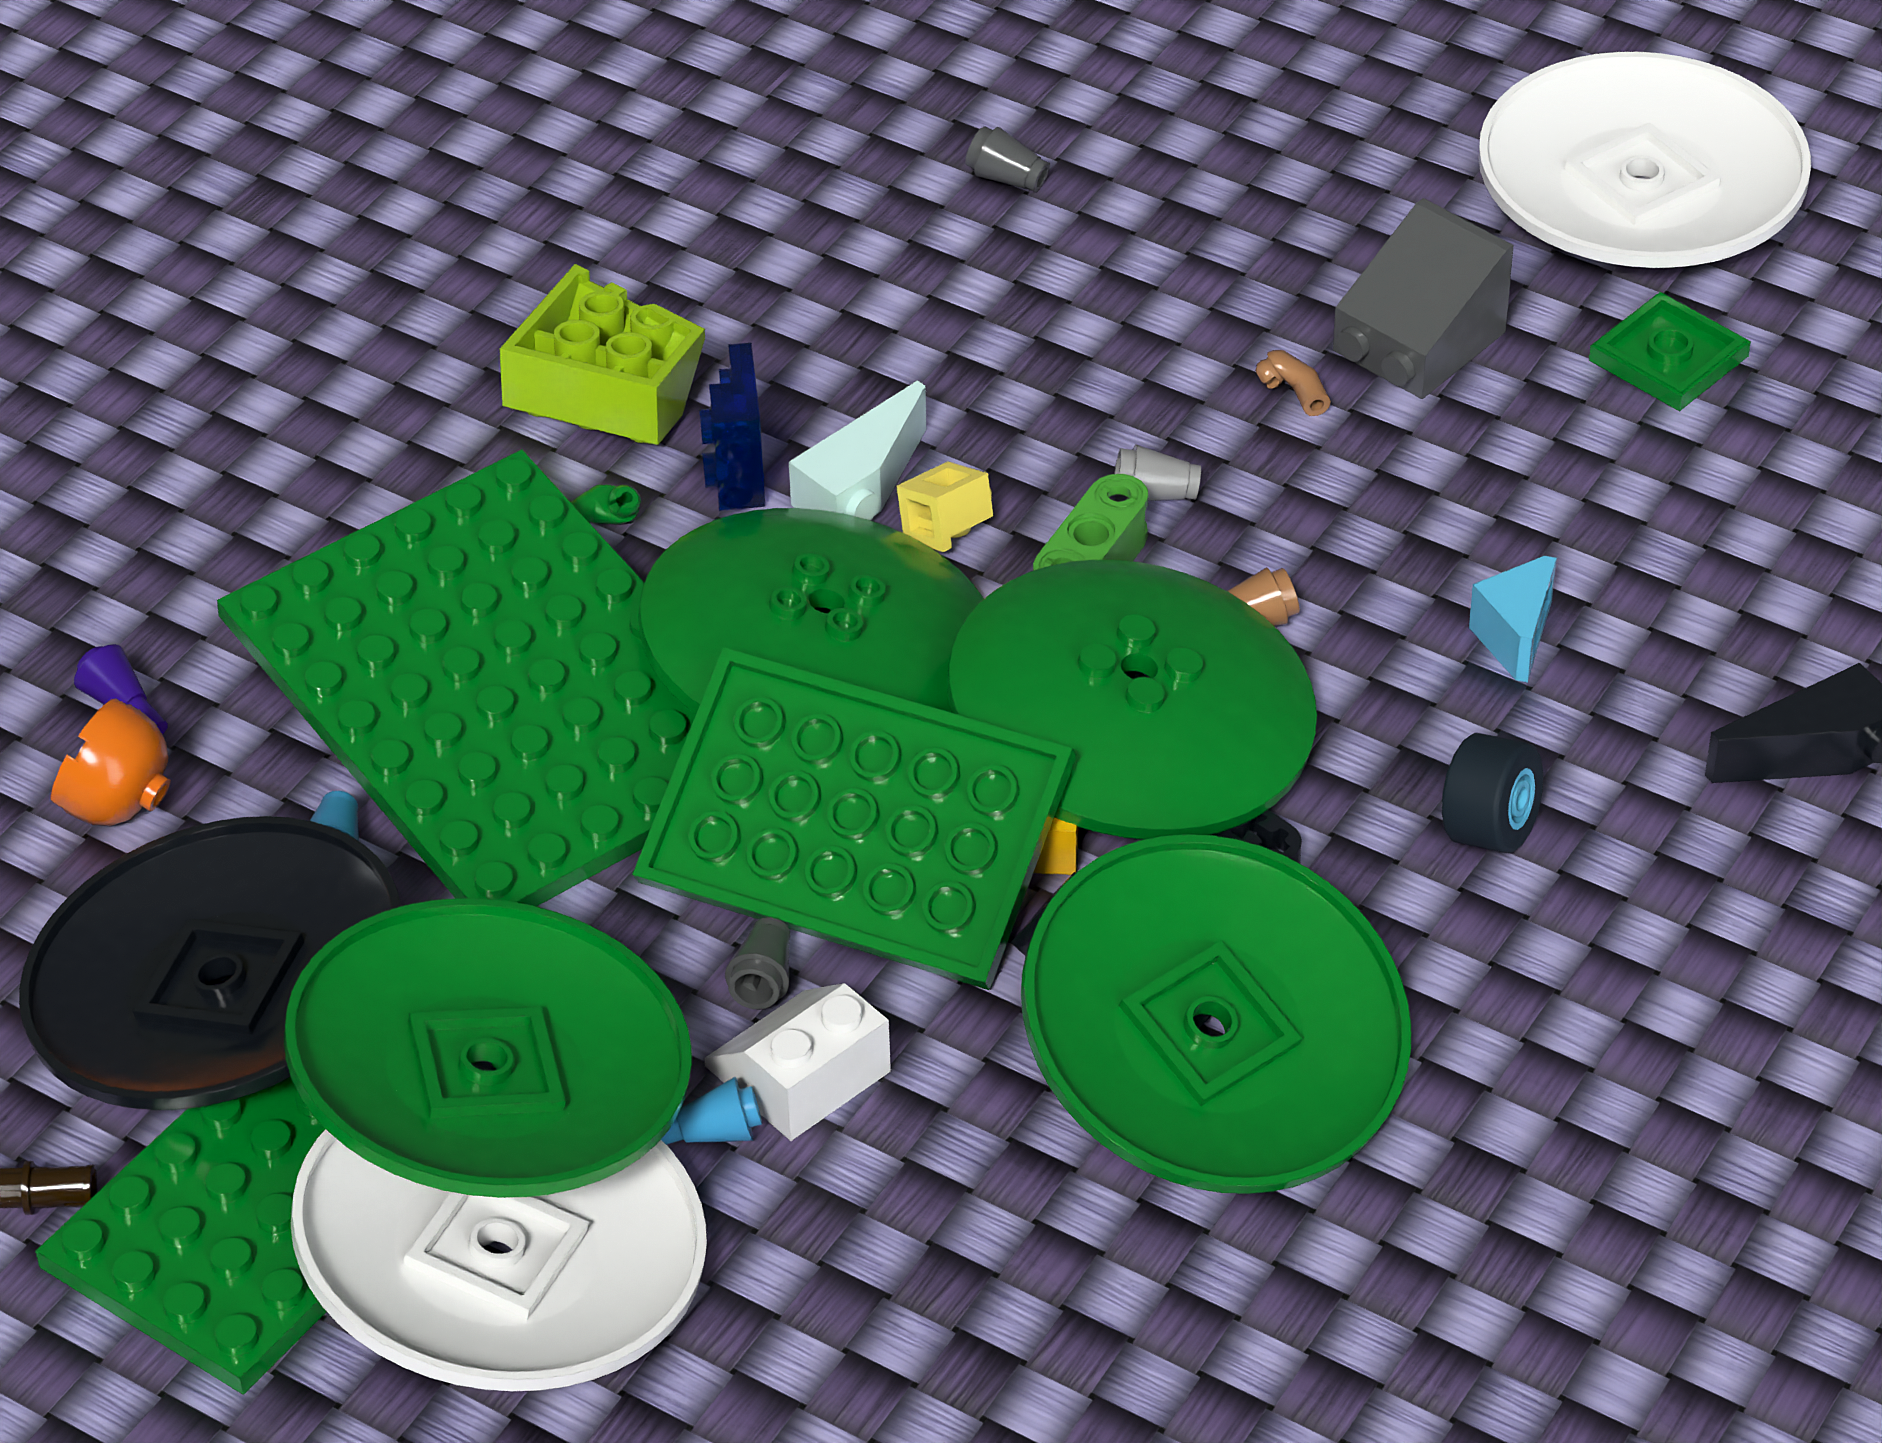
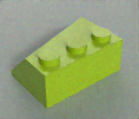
(601, 361)

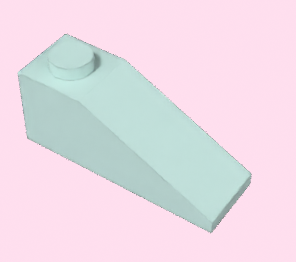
(863, 460)

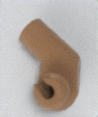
(1300, 376)

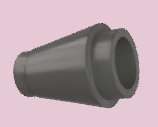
(1006, 160)
(761, 965)

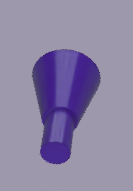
(107, 675)

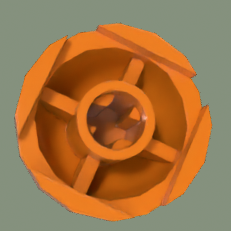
(115, 769)

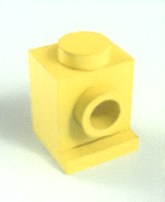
(944, 504)

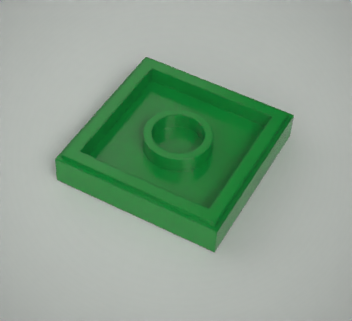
(1669, 351)

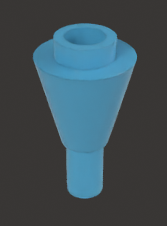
(717, 1116)

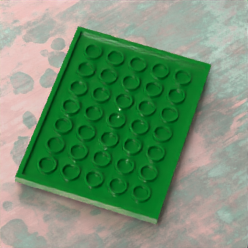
(479, 681)

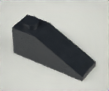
(1808, 734)

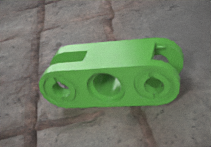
(1101, 526)

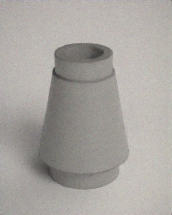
(1162, 474)

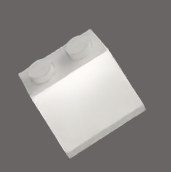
(808, 1056)

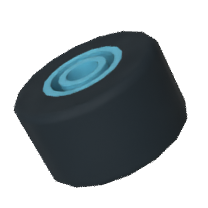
(1492, 792)

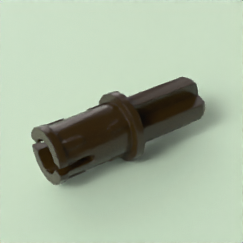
(46, 1186)

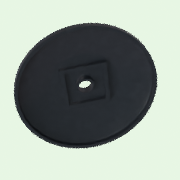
(131, 960)

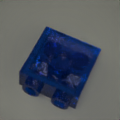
(735, 432)

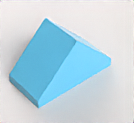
(1512, 612)

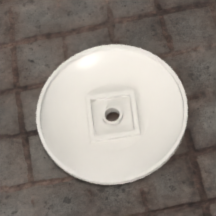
(1644, 159)
(579, 1296)

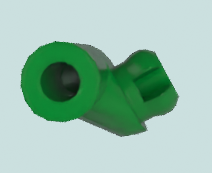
(608, 504)

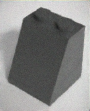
(1426, 300)

